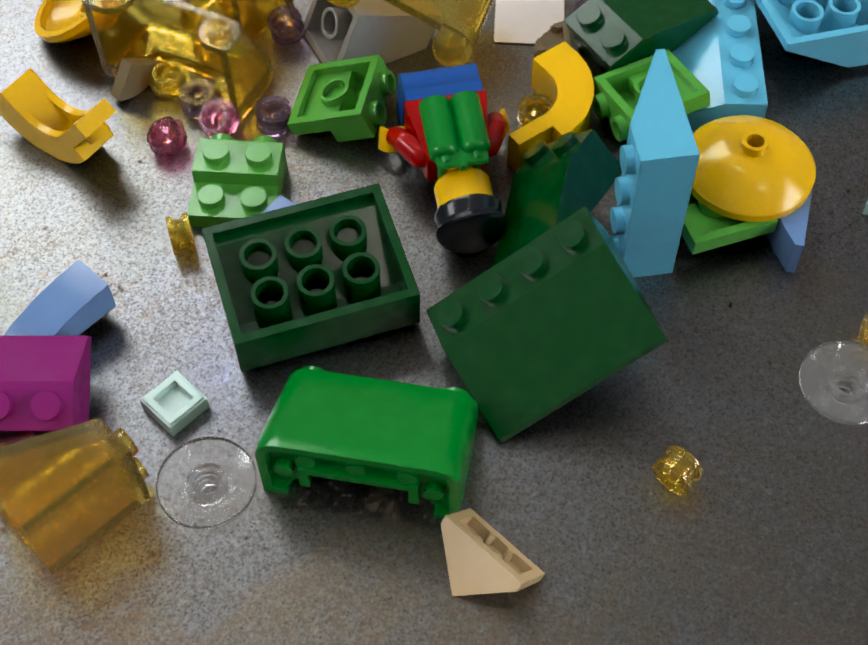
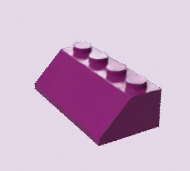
(44, 382)

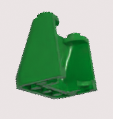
(370, 436)

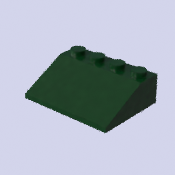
(312, 276)
(546, 324)

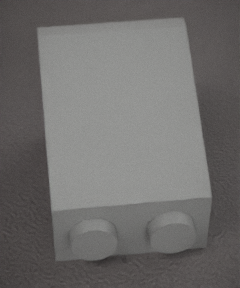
(364, 31)

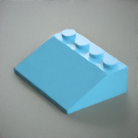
(821, 28)
(727, 62)
(655, 176)

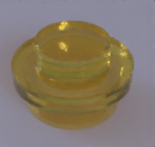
(167, 79)

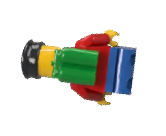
(451, 140)

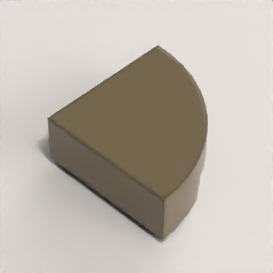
(557, 34)
(132, 77)

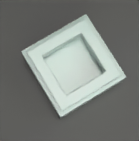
(174, 403)

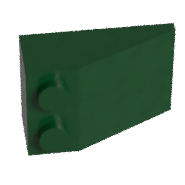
(631, 30)
(554, 185)

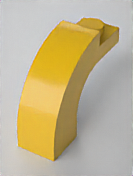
(570, 85)
(52, 123)

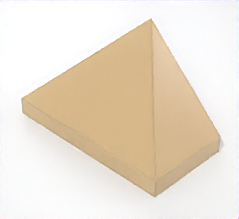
(482, 558)

